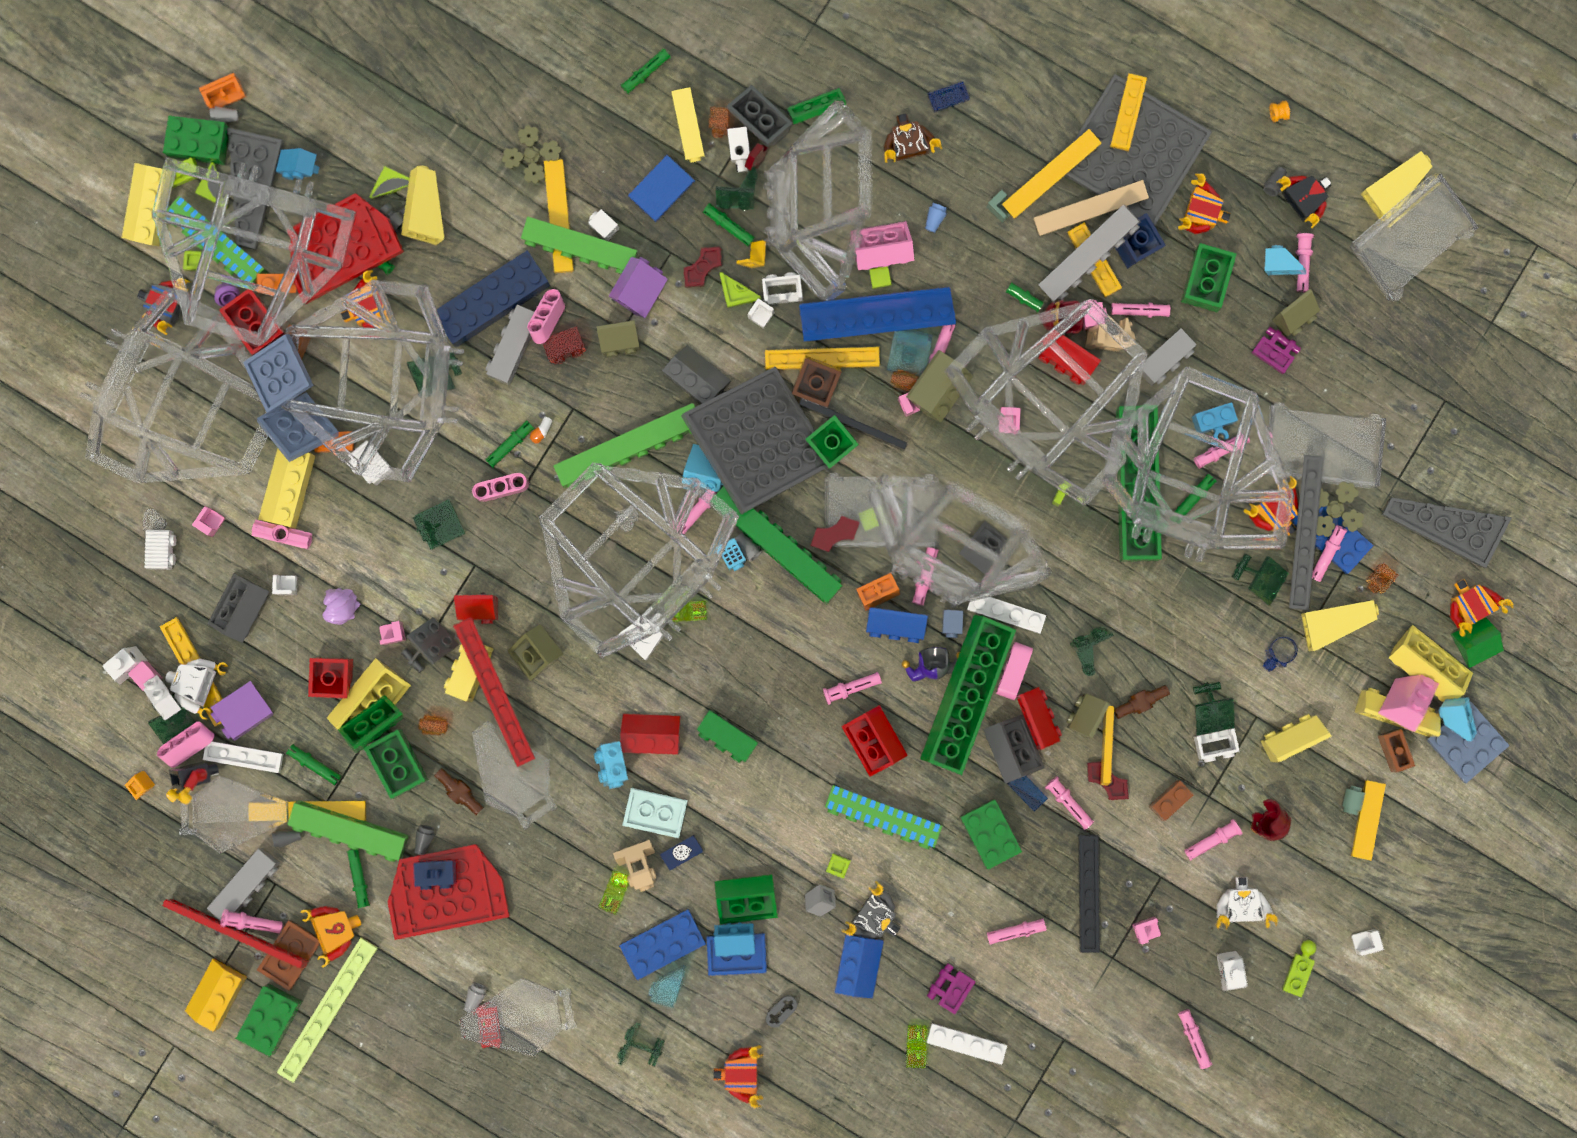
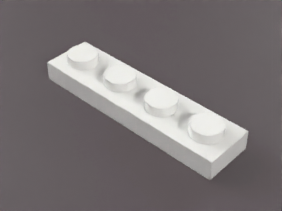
(1008, 613)
(243, 757)
(966, 1043)

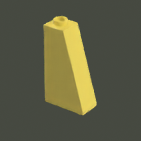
(688, 124)
(1397, 184)
(422, 208)
(1331, 624)

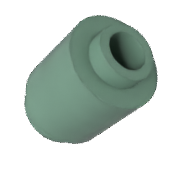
(1353, 800)

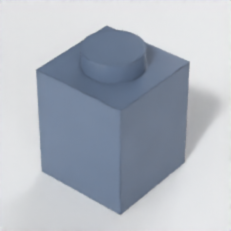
(952, 623)

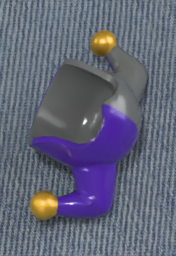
(933, 664)

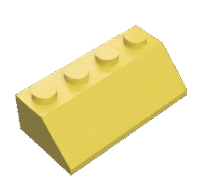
(138, 219)
(286, 490)
(1422, 656)
(371, 686)
(1371, 702)

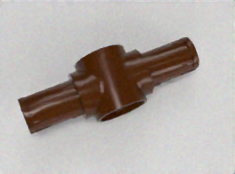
(1141, 701)
(458, 791)

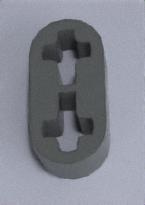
(778, 1007)

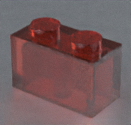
(564, 345)

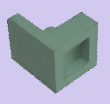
(996, 207)

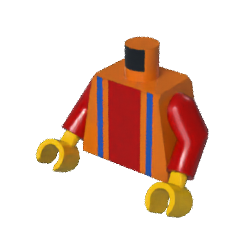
(741, 1075)

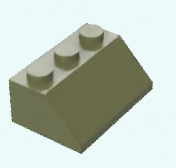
(934, 390)

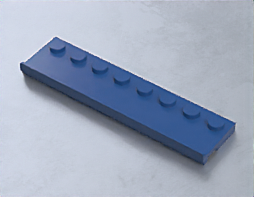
(877, 314)

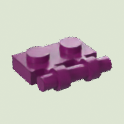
(1273, 354)
(956, 991)

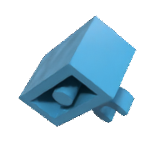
(296, 164)
(1215, 420)
(734, 939)

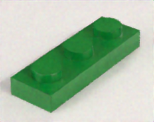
(814, 106)

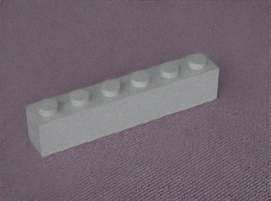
(1089, 253)

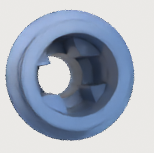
(935, 217)

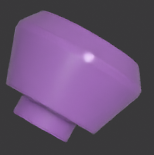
(225, 293)

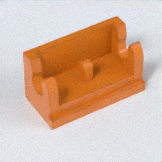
(222, 91)
(878, 591)

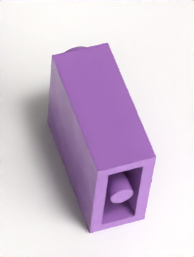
(638, 286)
(241, 711)

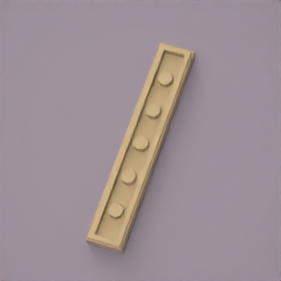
(1091, 208)

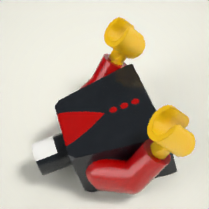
(1306, 196)
(187, 777)

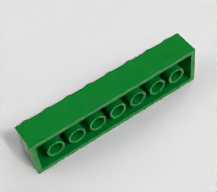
(1135, 548)
(785, 551)
(968, 694)

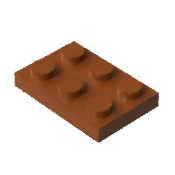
(297, 941)

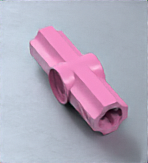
(293, 536)

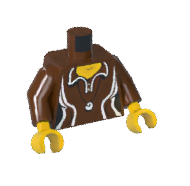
(909, 140)

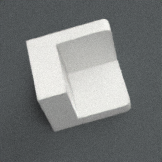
(760, 313)
(284, 585)
(1367, 942)

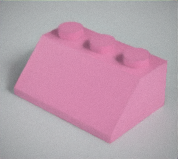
(884, 246)
(1409, 700)

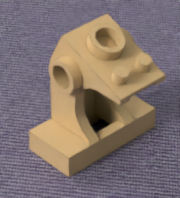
(1100, 339)
(641, 879)

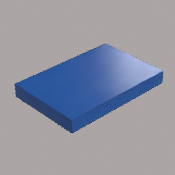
(661, 188)
(737, 963)

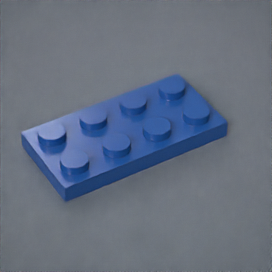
(1353, 545)
(662, 944)

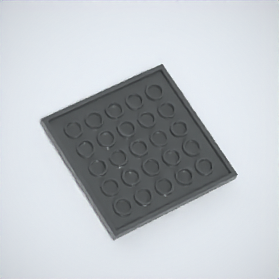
(1159, 152)
(755, 439)

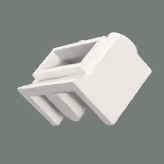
(773, 280)
(160, 697)
(1215, 736)

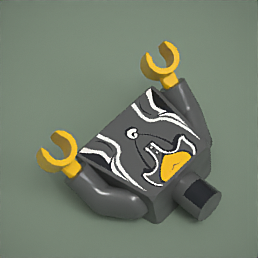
(874, 916)

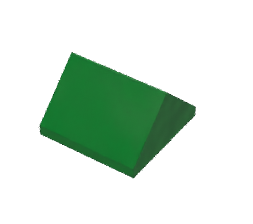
(832, 441)
(1480, 644)

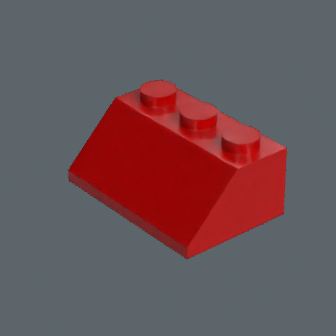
(1077, 353)
(1039, 718)
(650, 734)
(874, 741)

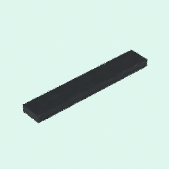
(853, 424)
(1088, 894)

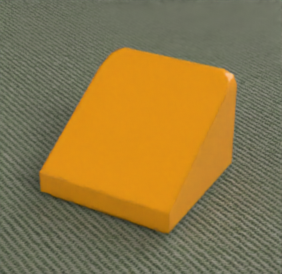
(139, 784)

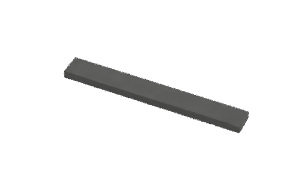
(1306, 532)

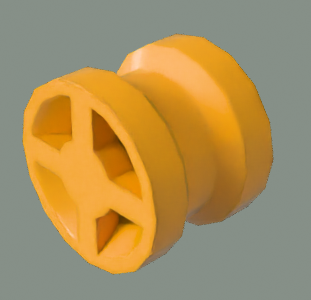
(1279, 111)

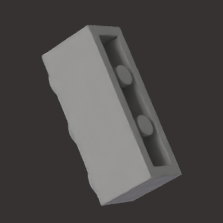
(1168, 357)

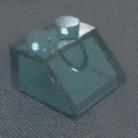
(909, 351)
(667, 987)

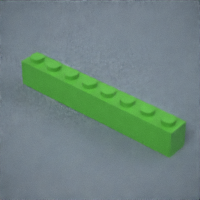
(626, 446)

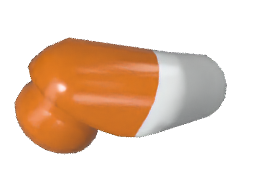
(541, 431)

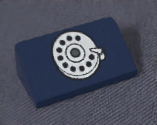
(681, 852)

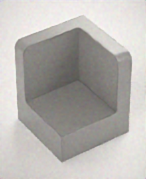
(820, 900)

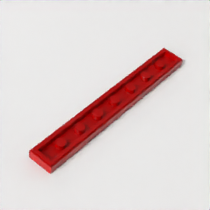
(494, 691)
(235, 933)

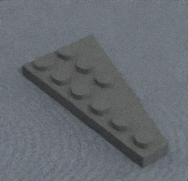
(258, 152)
(1455, 529)

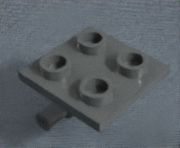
(430, 641)

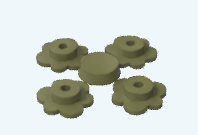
(531, 154)
(1336, 509)

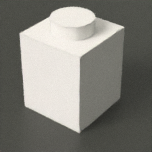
(603, 225)

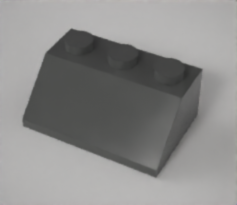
(760, 116)
(695, 375)
(238, 608)
(1013, 748)

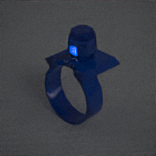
(1271, 663)

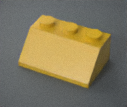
(215, 995)

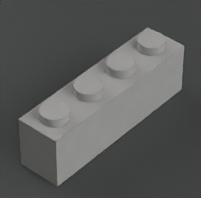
(512, 346)
(245, 883)

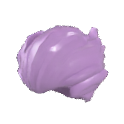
(340, 605)

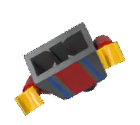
(171, 315)

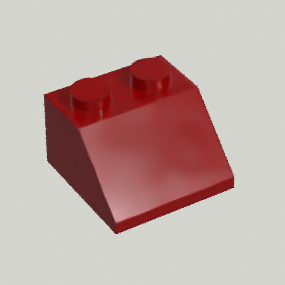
(478, 607)
(330, 677)

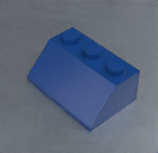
(896, 625)
(858, 966)

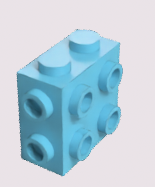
(699, 467)
(611, 764)

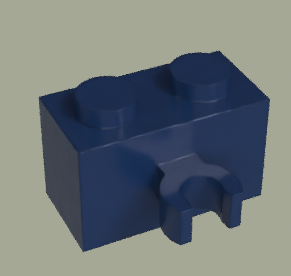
(435, 873)

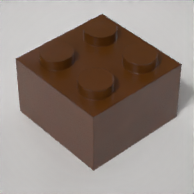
(816, 381)

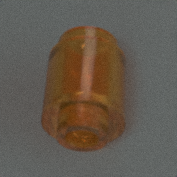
(903, 379)
(433, 725)

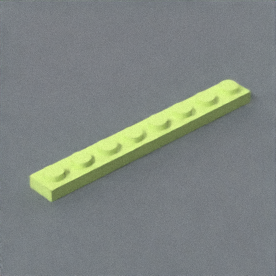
(327, 1010)

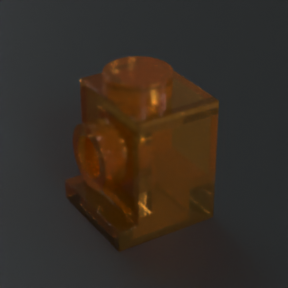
(719, 121)
(1387, 576)

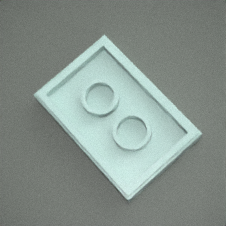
(655, 812)

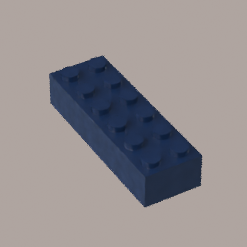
(492, 298)

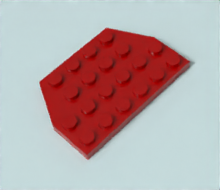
(369, 245)
(474, 898)

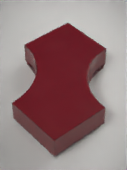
(756, 156)
(695, 274)
(843, 530)
(1115, 790)

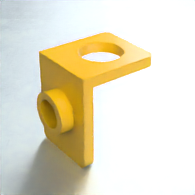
(757, 255)

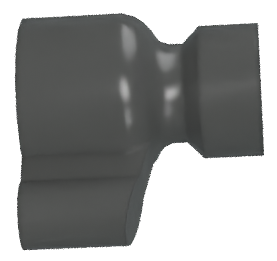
(396, 218)

